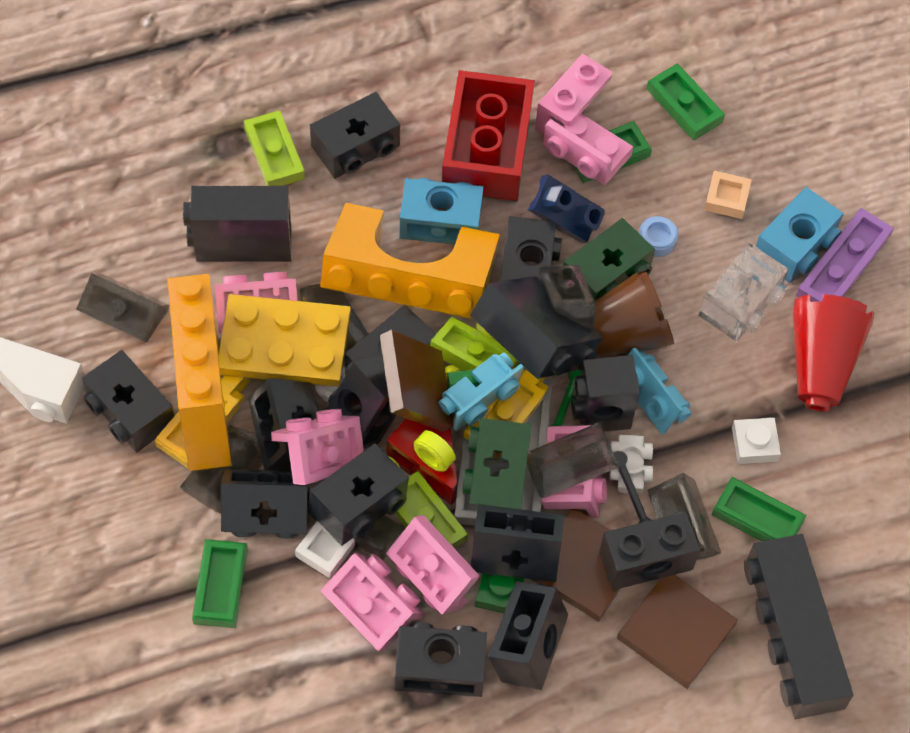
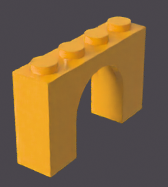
(448, 286)
(198, 372)

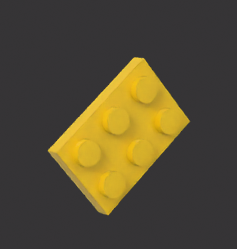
(284, 340)

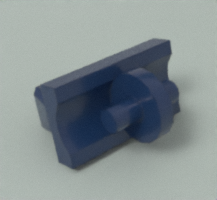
(567, 208)

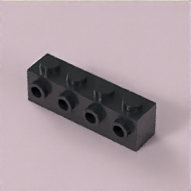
(798, 627)

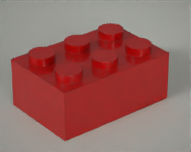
(488, 133)

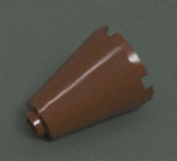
(631, 318)

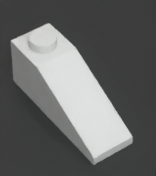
(40, 380)

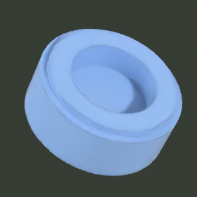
(660, 234)

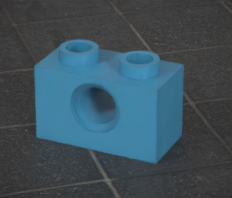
(804, 216)
(424, 223)

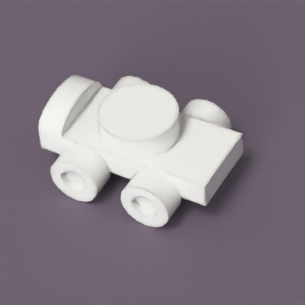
(636, 453)

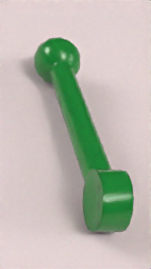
(566, 399)

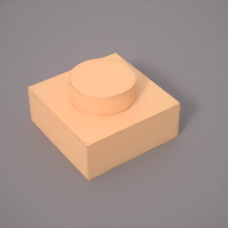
(728, 194)

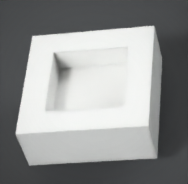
(756, 441)
(323, 551)

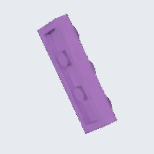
(847, 257)

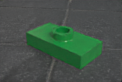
(685, 101)

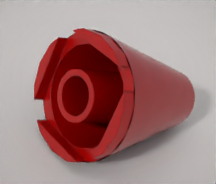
(827, 347)

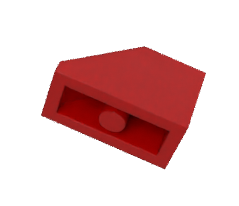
(401, 448)

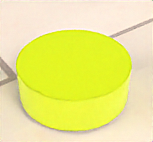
(434, 451)

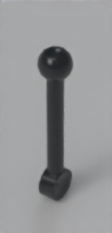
(622, 459)

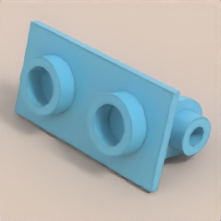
(471, 402)
(659, 402)

